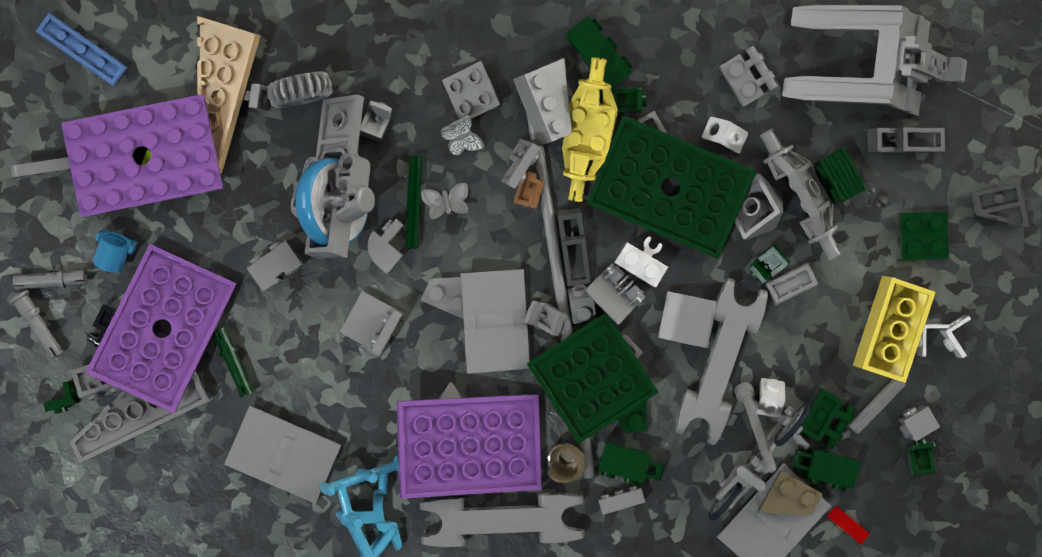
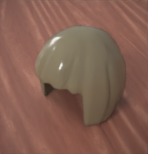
(566, 463)

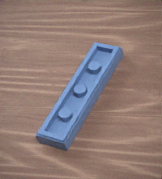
(81, 49)

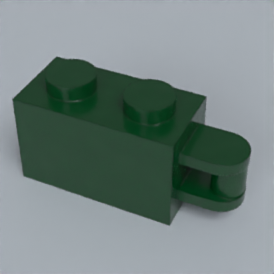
(627, 463)
(828, 467)

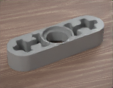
(40, 168)

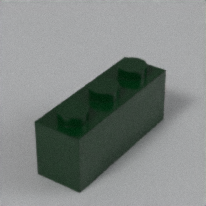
(591, 43)

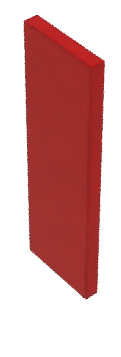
(848, 524)

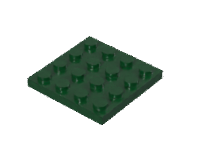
(592, 377)

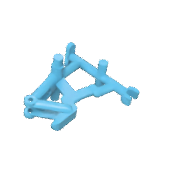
(355, 520)

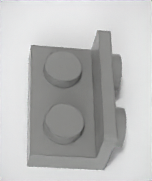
(90, 387)

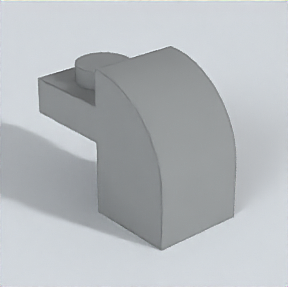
(381, 250)

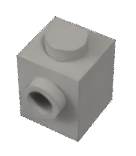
(918, 422)

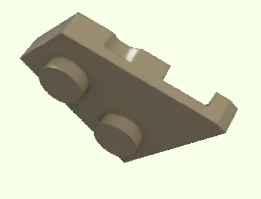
(790, 496)

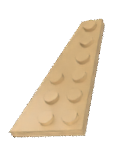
(223, 77)

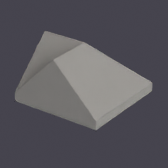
(760, 209)

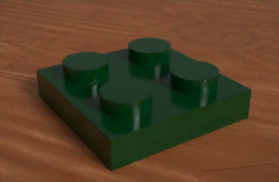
(923, 235)

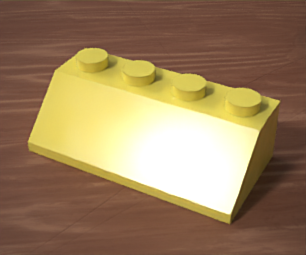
(894, 328)

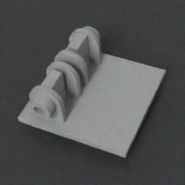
(471, 91)
(615, 293)

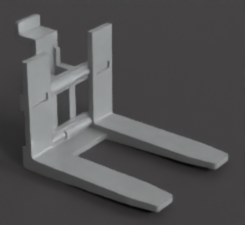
(898, 33)

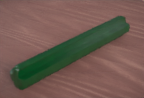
(413, 202)

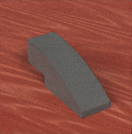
(906, 140)
(573, 246)

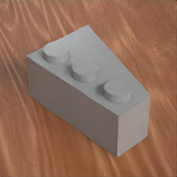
(546, 101)

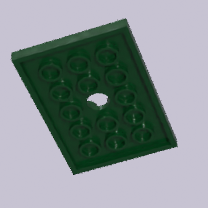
(708, 194)

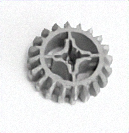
(299, 89)

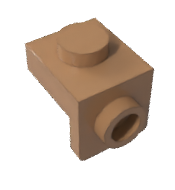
(529, 191)

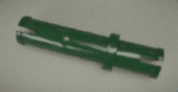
(232, 360)

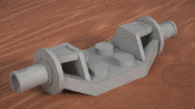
(810, 189)

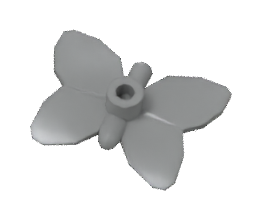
(440, 204)

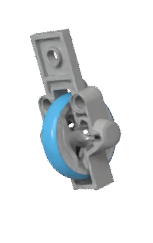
(334, 183)

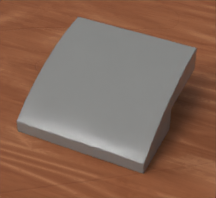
(687, 319)

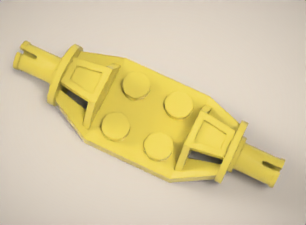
(591, 129)

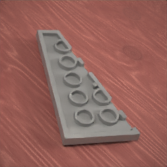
(129, 418)

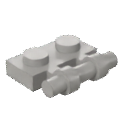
(742, 80)

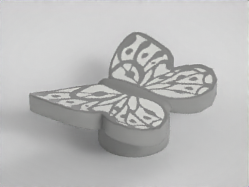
(461, 136)

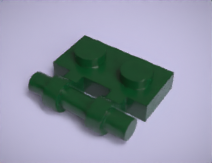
(821, 414)

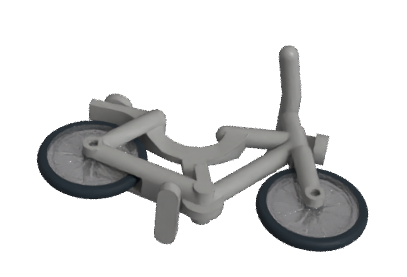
(745, 477)

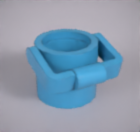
(112, 250)

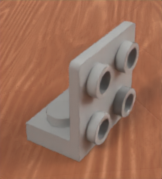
(371, 323)

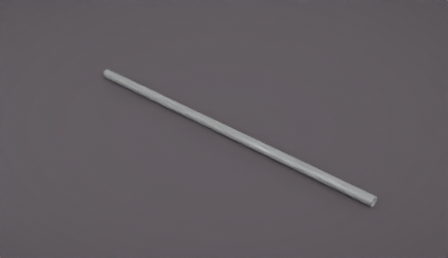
(557, 269)

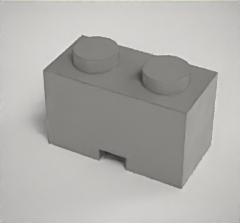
(280, 260)

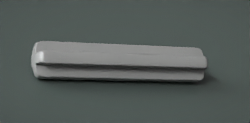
(876, 405)

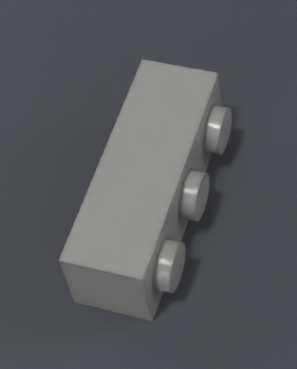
(621, 499)

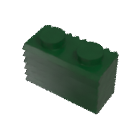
(841, 175)

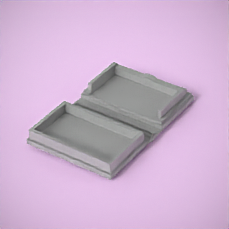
(494, 321)
(282, 454)
(768, 534)

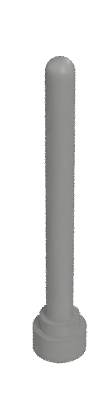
(745, 394)

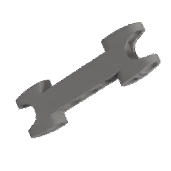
(734, 323)
(502, 519)

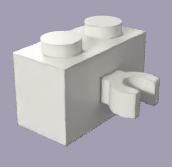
(641, 262)

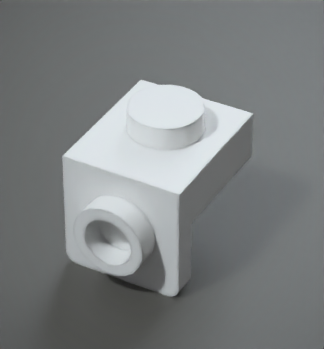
(771, 397)

